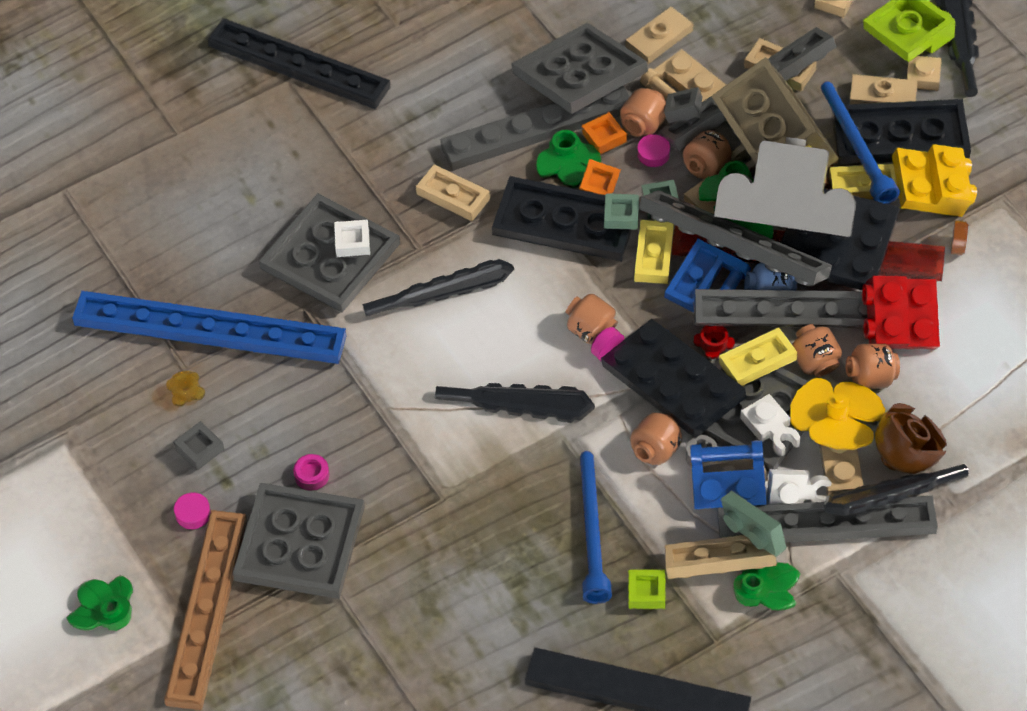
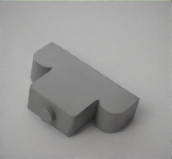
(788, 191)

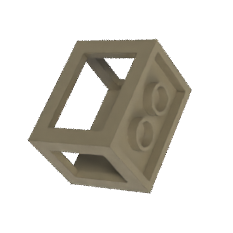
(766, 109)

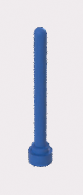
(882, 187)
(596, 586)

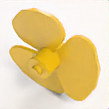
(830, 413)

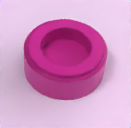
(653, 150)
(606, 342)
(311, 472)
(192, 510)

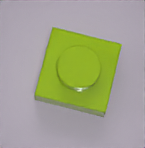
(646, 589)

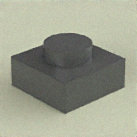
(683, 105)
(198, 445)

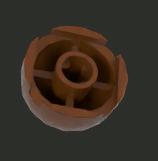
(908, 441)

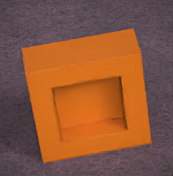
(604, 133)
(599, 178)

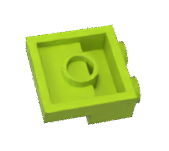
(911, 27)

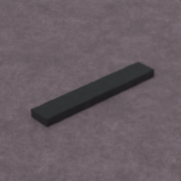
(299, 63)
(625, 686)

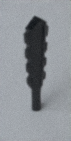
(962, 47)
(460, 282)
(540, 402)
(880, 494)

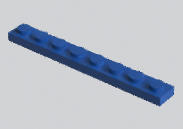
(210, 327)

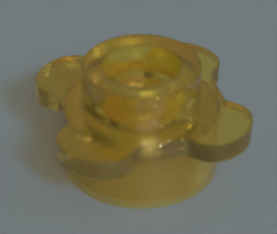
(184, 380)

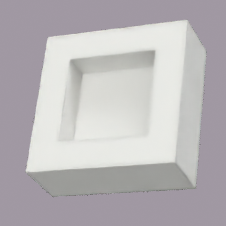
(352, 238)

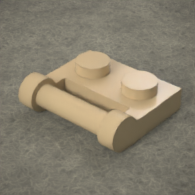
(682, 73)

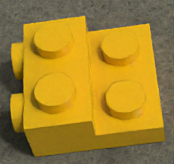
(934, 180)

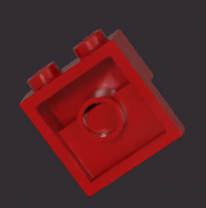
(901, 312)

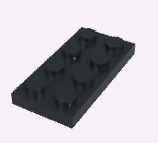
(905, 126)
(558, 219)
(673, 378)

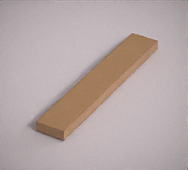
(205, 611)

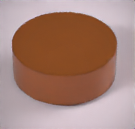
(959, 238)

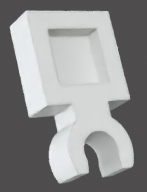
(770, 421)
(793, 487)

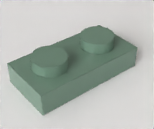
(753, 523)

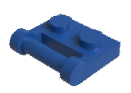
(700, 271)
(713, 486)

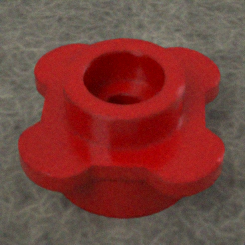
(714, 333)

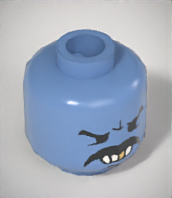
(764, 279)

